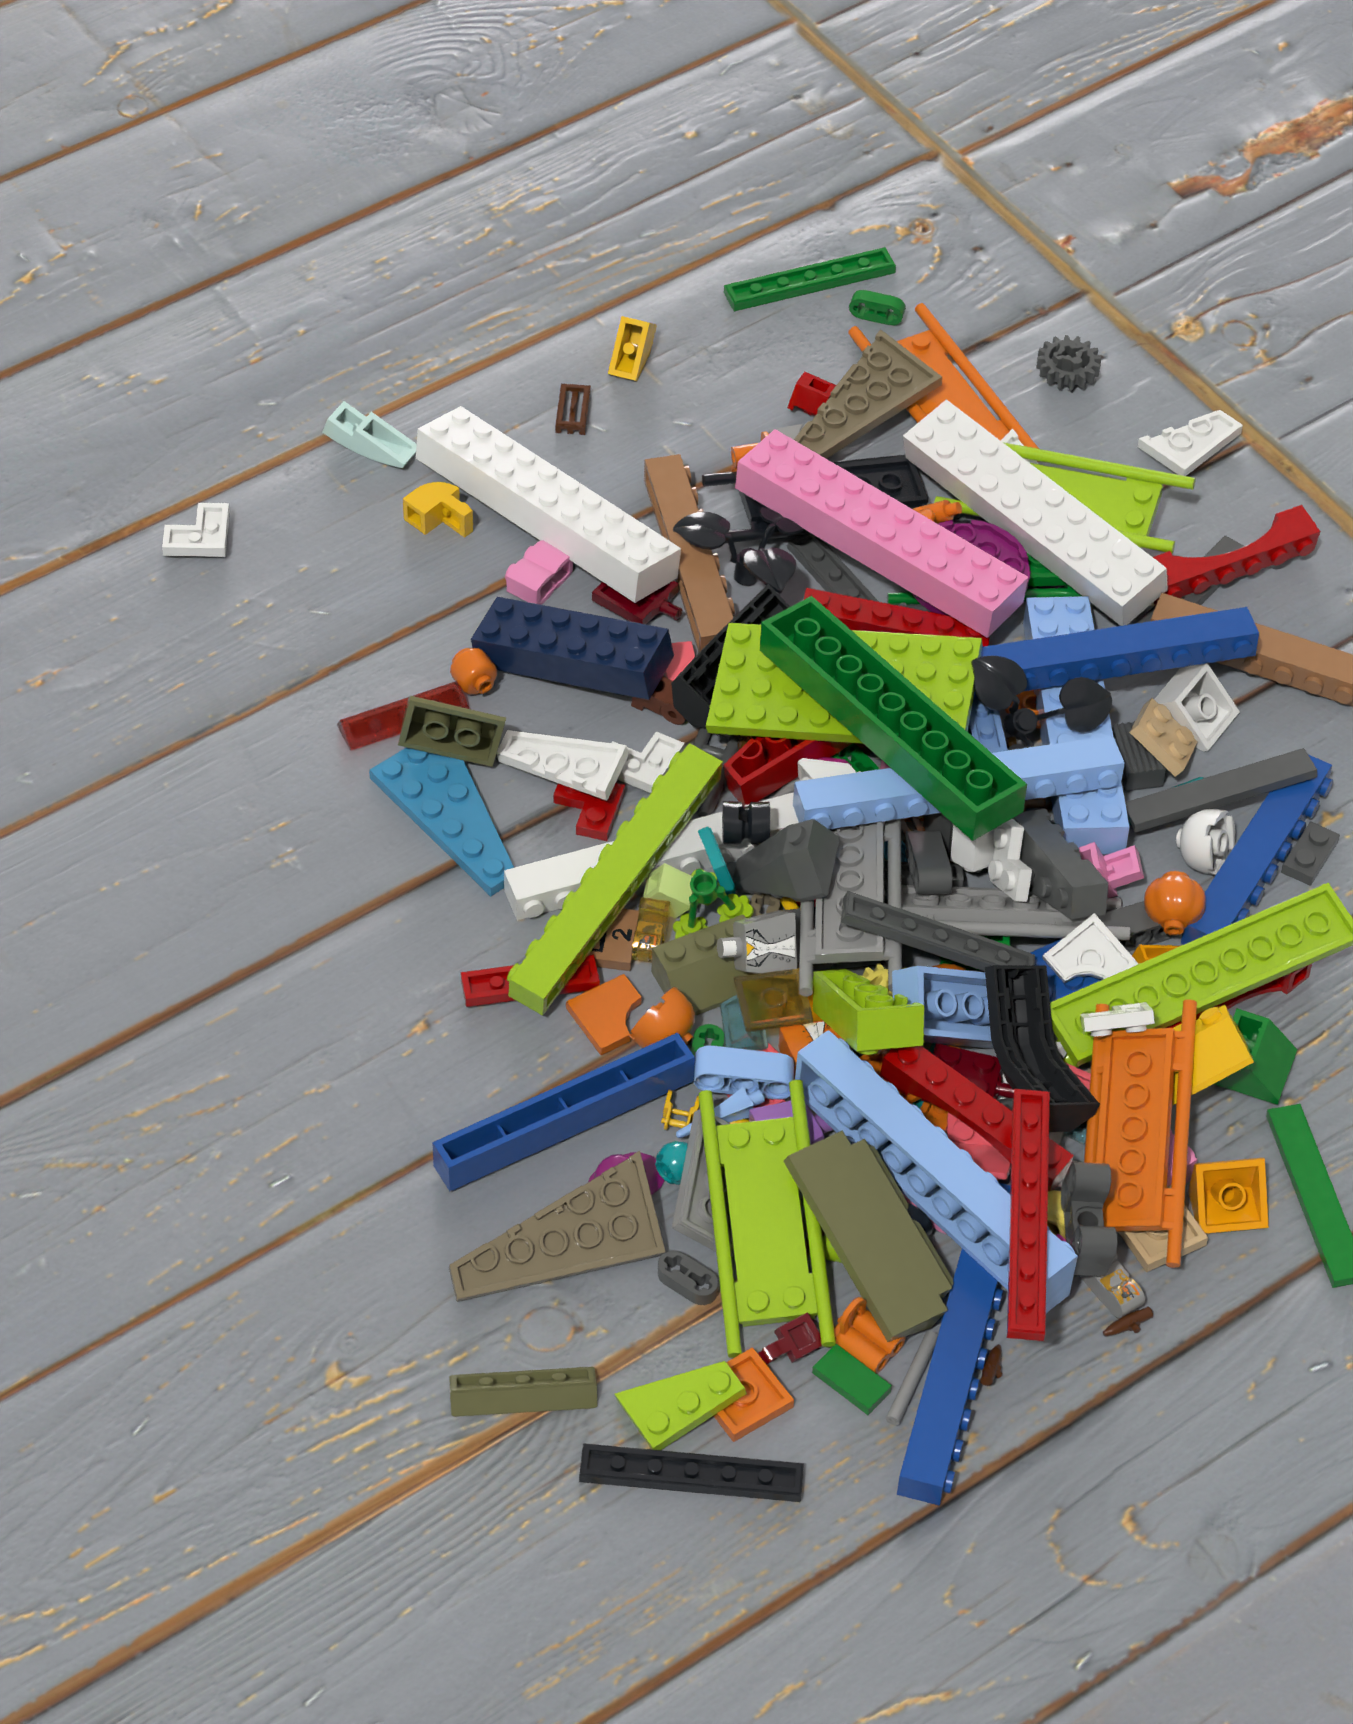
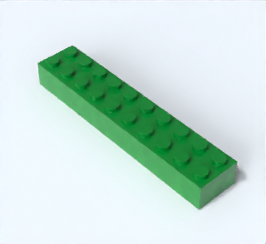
(893, 718)

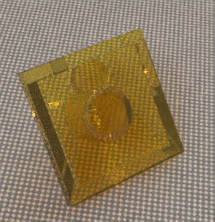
(772, 1000)

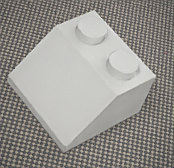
(1199, 703)

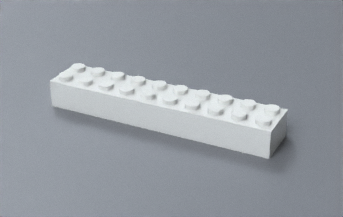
(548, 504)
(1036, 512)

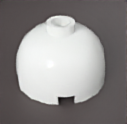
(1206, 840)

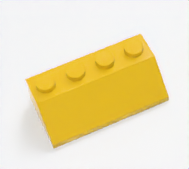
(1217, 1050)

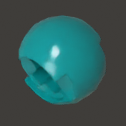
(671, 1161)

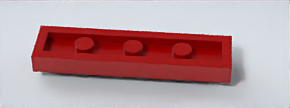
(491, 984)

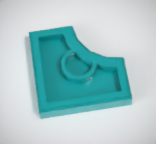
(716, 859)

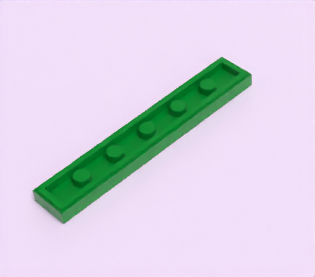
(809, 279)
(1314, 1191)

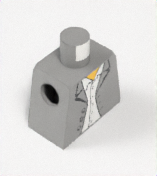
(762, 943)

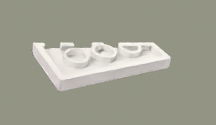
(567, 761)

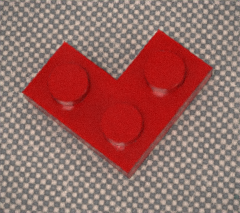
(596, 814)

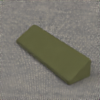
(523, 1391)

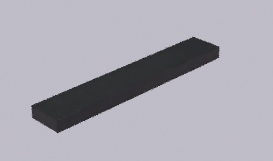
(691, 1472)

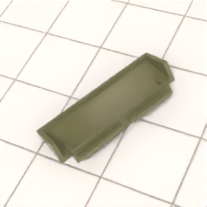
(873, 1233)

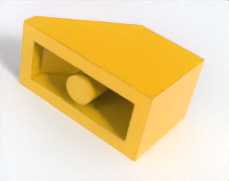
(631, 348)

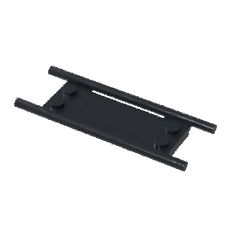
(889, 474)

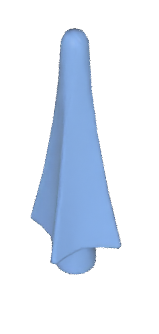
(732, 1109)

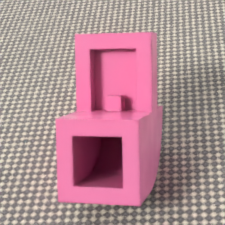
(1117, 868)

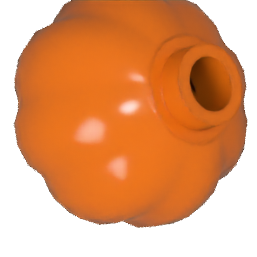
(1175, 901)

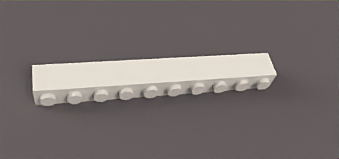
(546, 883)

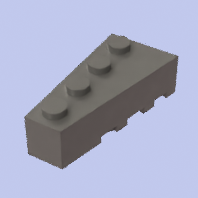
(1057, 868)

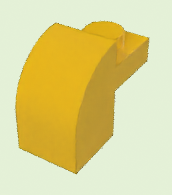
(437, 503)

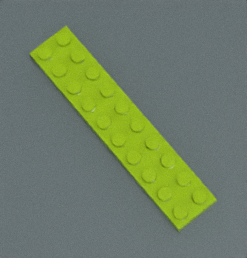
(1213, 966)

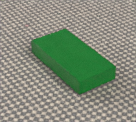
(852, 1379)

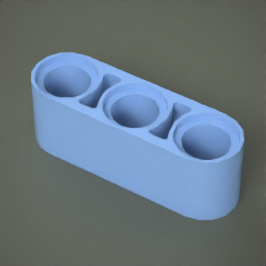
(730, 1069)

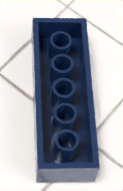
(574, 647)

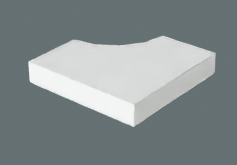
(1089, 952)

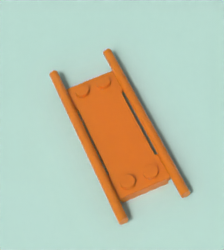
(932, 349)
(1133, 1125)

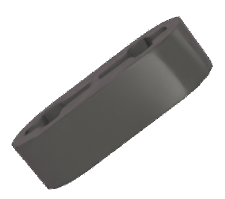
(685, 1280)

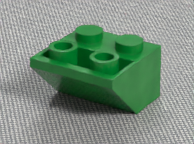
(1271, 1055)

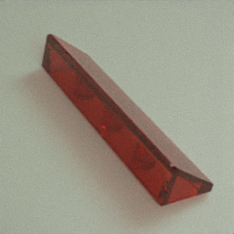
(387, 719)

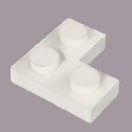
(205, 538)
(644, 767)
(1006, 869)
(1129, 1016)

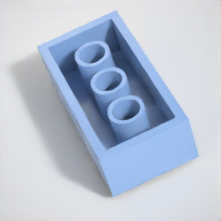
(952, 1003)

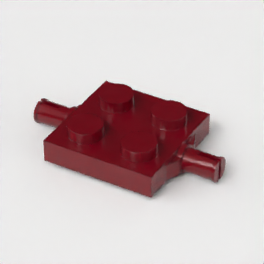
(642, 610)
(977, 1067)

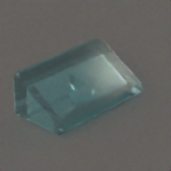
(735, 1031)

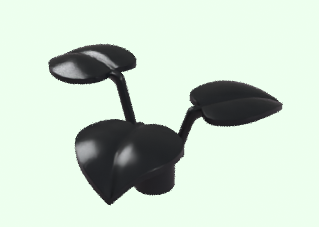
(769, 566)
(1001, 679)

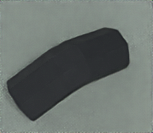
(695, 684)
(1026, 1043)

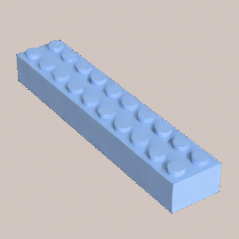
(1086, 815)
(922, 1160)

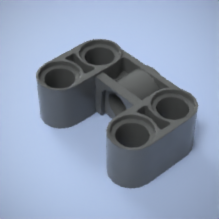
(1082, 1205)

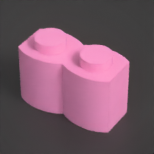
(538, 573)

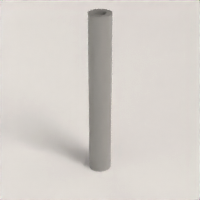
(912, 1378)

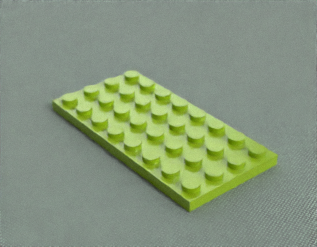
(763, 701)

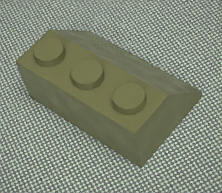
(451, 731)
(695, 967)

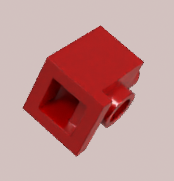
(810, 393)

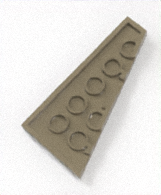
(867, 395)
(582, 1232)

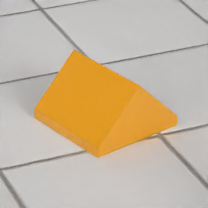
(1229, 1195)

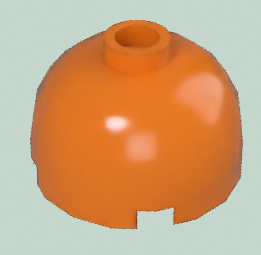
(665, 1019)

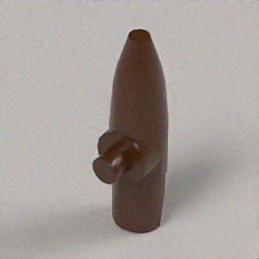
(1129, 1322)
(992, 1366)

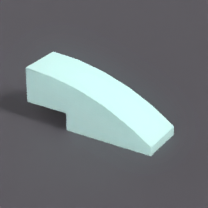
(369, 436)

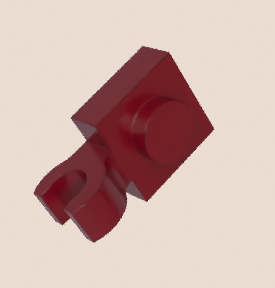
(794, 1339)

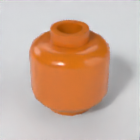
(473, 671)

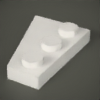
(1192, 444)

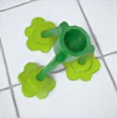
(705, 891)

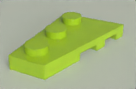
(680, 1402)

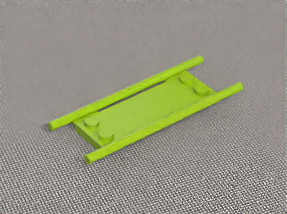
(1121, 503)
(764, 1223)

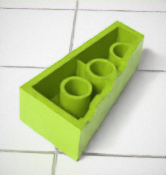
(866, 1013)

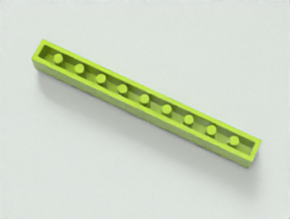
(614, 879)

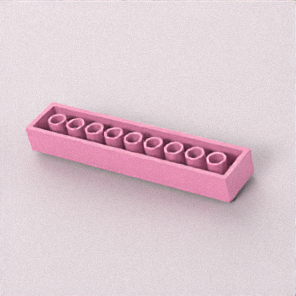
(881, 533)

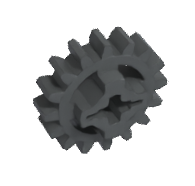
(1066, 362)

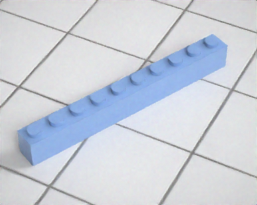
(886, 796)

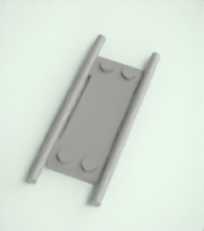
(860, 871)
(996, 914)

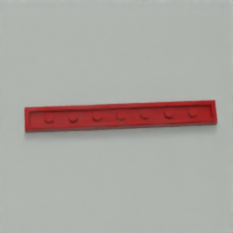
(1028, 1215)

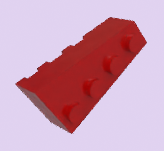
(771, 763)

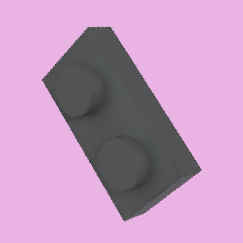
(1310, 853)

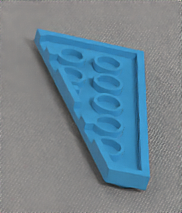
(449, 809)

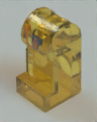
(650, 928)

